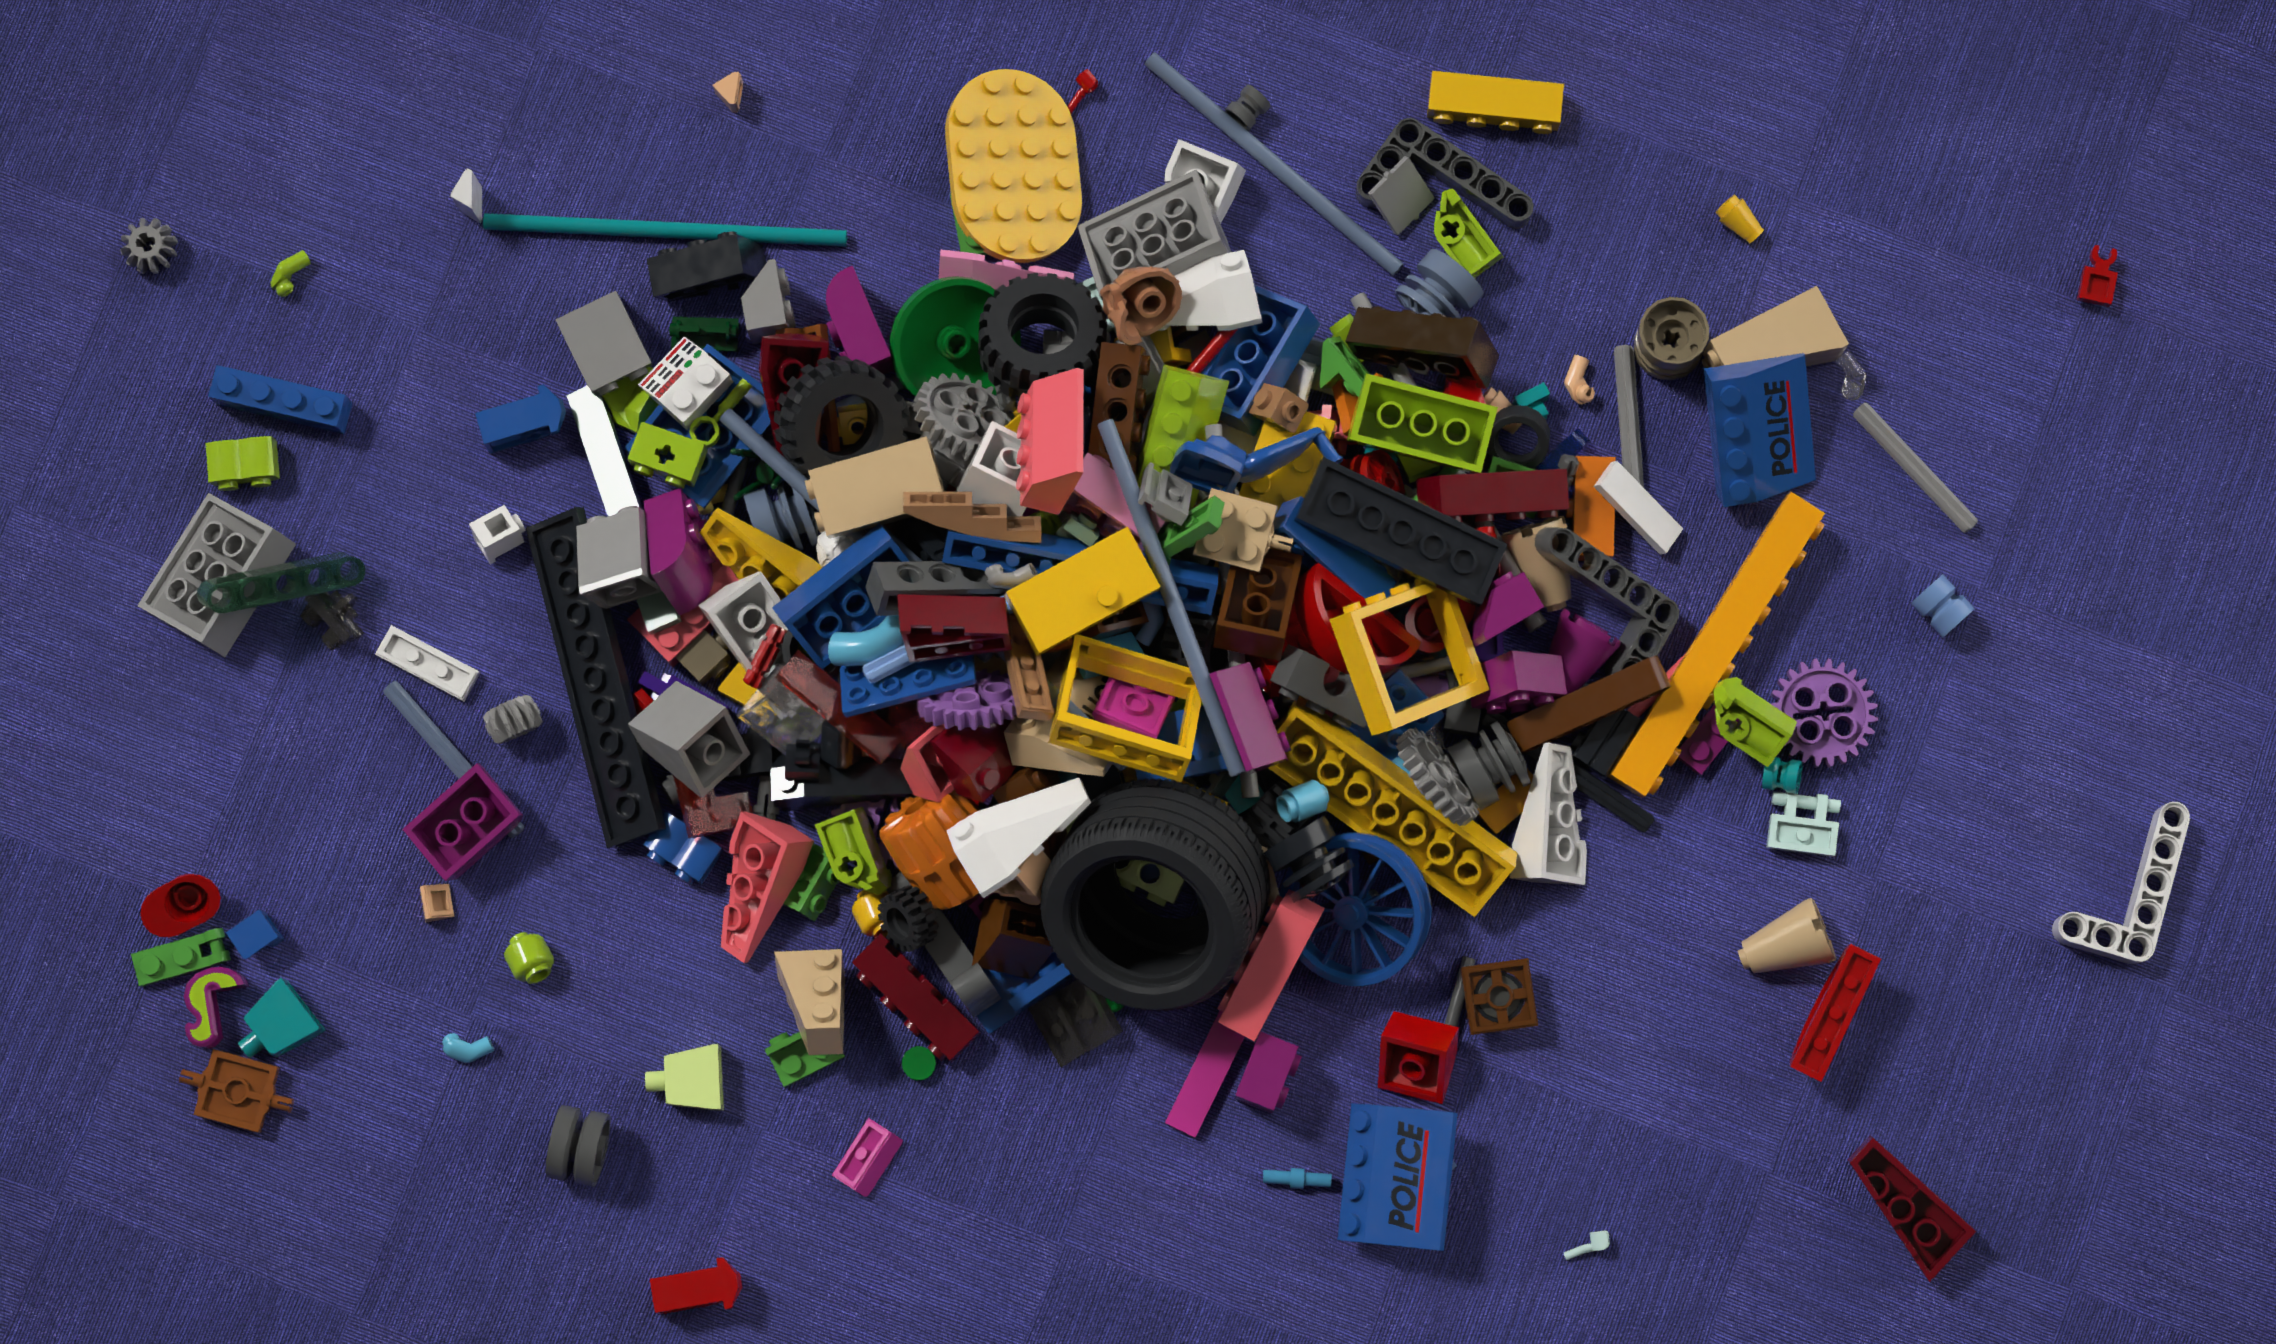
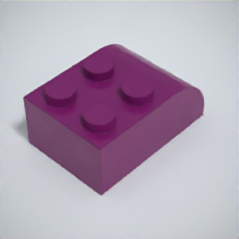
(854, 322)
(677, 551)
(463, 823)

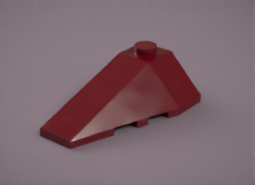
(780, 360)
(975, 759)

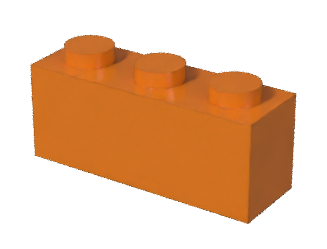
(1589, 511)

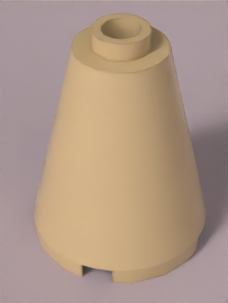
(1546, 578)
(1789, 941)

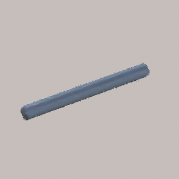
(432, 735)

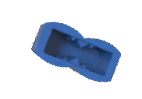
(691, 856)

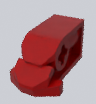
(697, 1288)

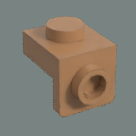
(1279, 407)

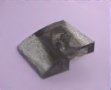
(1074, 1021)

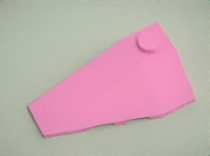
(975, 267)

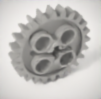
(957, 412)
(1437, 776)

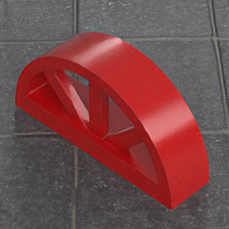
(1321, 598)
(1833, 1011)

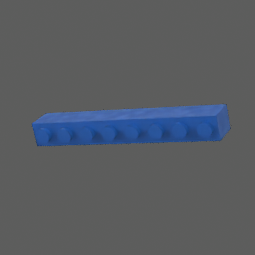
(1194, 581)

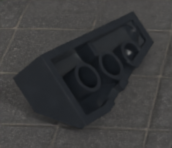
(858, 783)

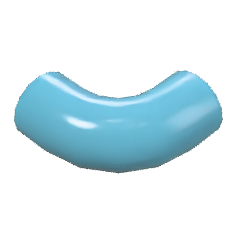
(865, 646)

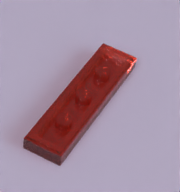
(824, 696)

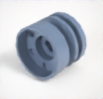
(1443, 287)
(783, 517)

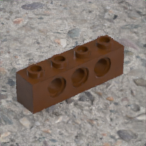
(1114, 360)

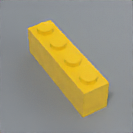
(1495, 101)

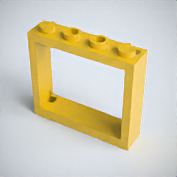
(1365, 670)
(1117, 743)

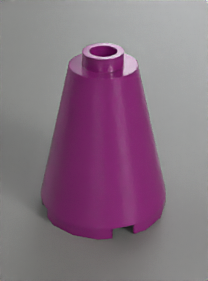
(1582, 648)

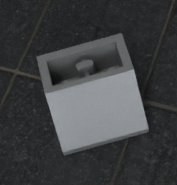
(766, 304)

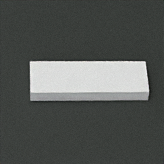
(1638, 507)
(427, 663)

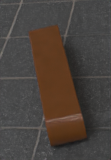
(1589, 704)

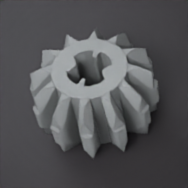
(157, 255)
(512, 719)

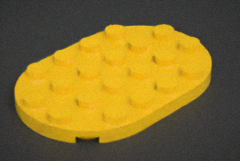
(1013, 165)

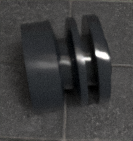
(1309, 859)

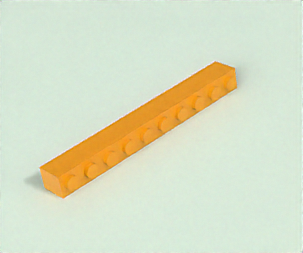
(1717, 644)

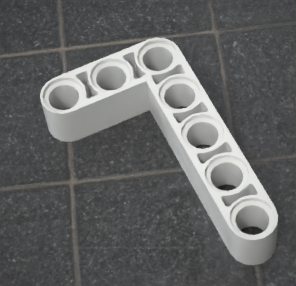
(2140, 897)

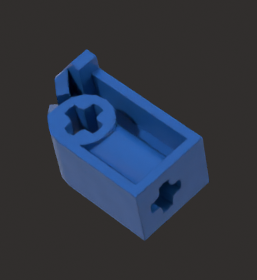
(521, 420)

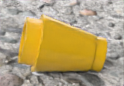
(1739, 218)

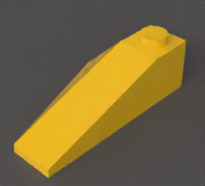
(751, 551)

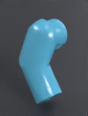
(464, 1051)

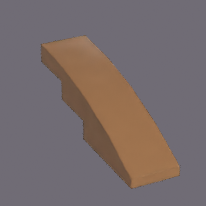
(958, 514)

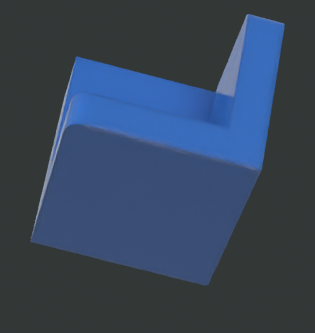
(254, 934)

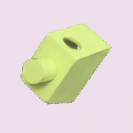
(691, 1078)

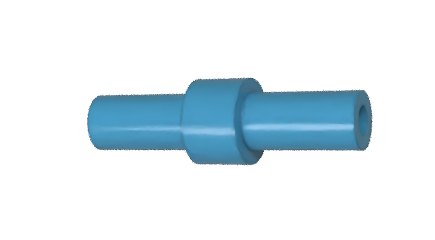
(1297, 1178)

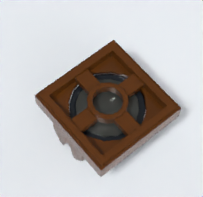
(1499, 996)

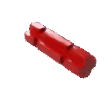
(765, 657)

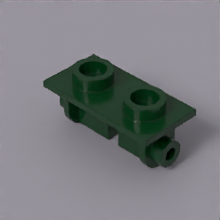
(717, 332)

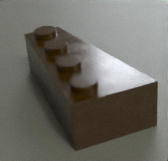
(1424, 343)

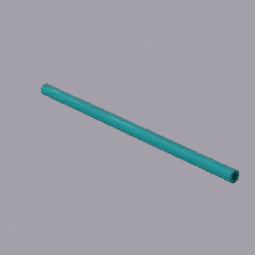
(661, 229)

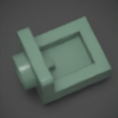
(1079, 527)

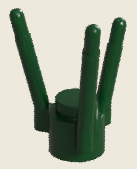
(764, 473)

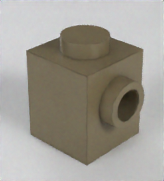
(705, 657)

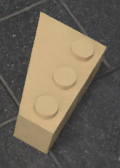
(816, 995)

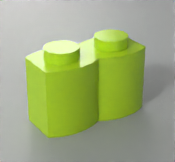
(242, 461)

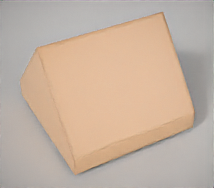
(730, 90)
(436, 902)

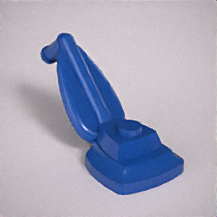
(1225, 464)

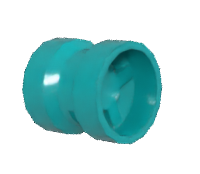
(1786, 773)

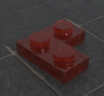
(710, 813)

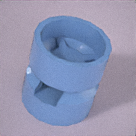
(1942, 605)

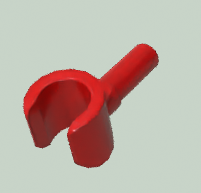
(1088, 84)

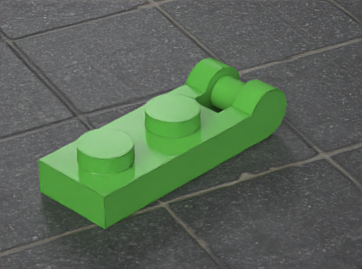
(1200, 522)
(179, 957)

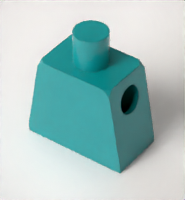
(279, 1022)

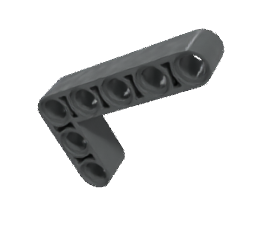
(1444, 171)
(1617, 592)
(956, 961)

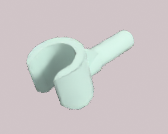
(1599, 1241)

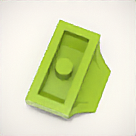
(630, 404)

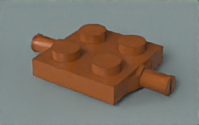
(236, 1090)

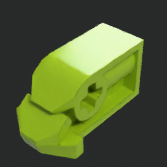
(1472, 246)
(1761, 726)
(850, 839)

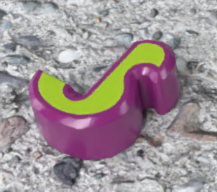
(202, 1002)

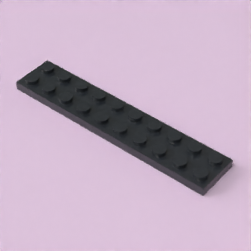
(595, 686)

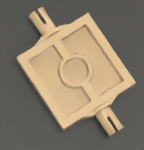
(1244, 533)

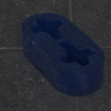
(1571, 445)

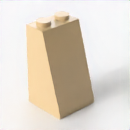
(1791, 328)
(871, 487)

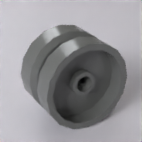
(578, 1145)

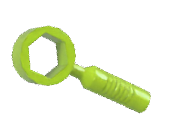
(730, 401)

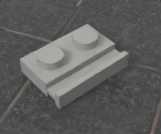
(1166, 493)

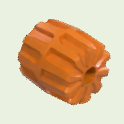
(923, 850)

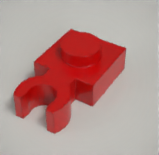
(2097, 282)

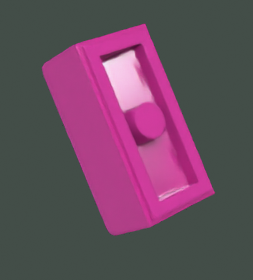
(867, 1157)

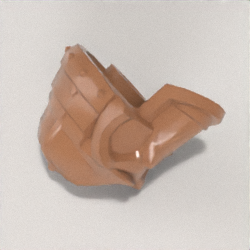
(1141, 302)

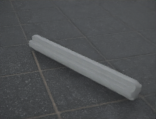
(1628, 411)
(1915, 467)

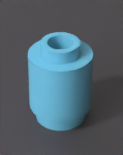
(1302, 801)

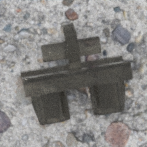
(338, 615)

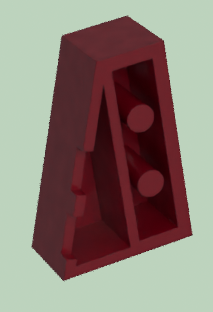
(953, 625)

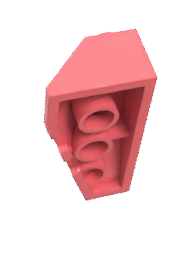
(764, 871)

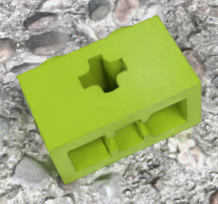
(653, 441)

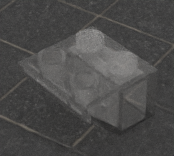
(780, 714)

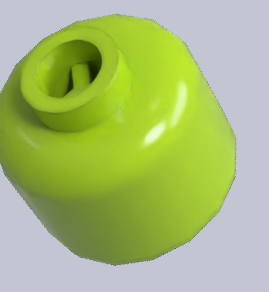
(529, 957)

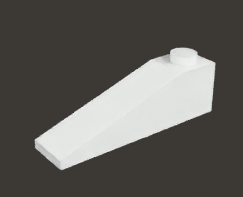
(743, 616)
(1003, 836)

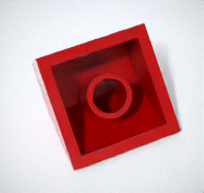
(1417, 1057)

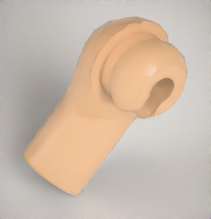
(1575, 381)

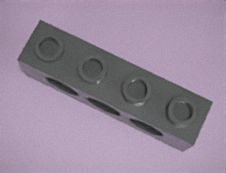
(923, 578)

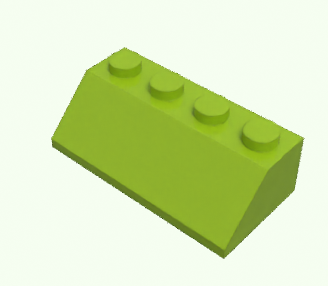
(1179, 414)
(1422, 424)

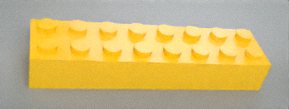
(1383, 801)

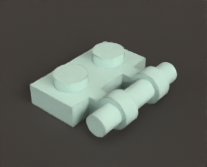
(1803, 834)

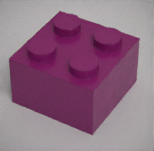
(1521, 682)
(1266, 1073)

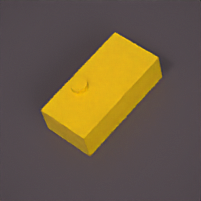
(1082, 591)

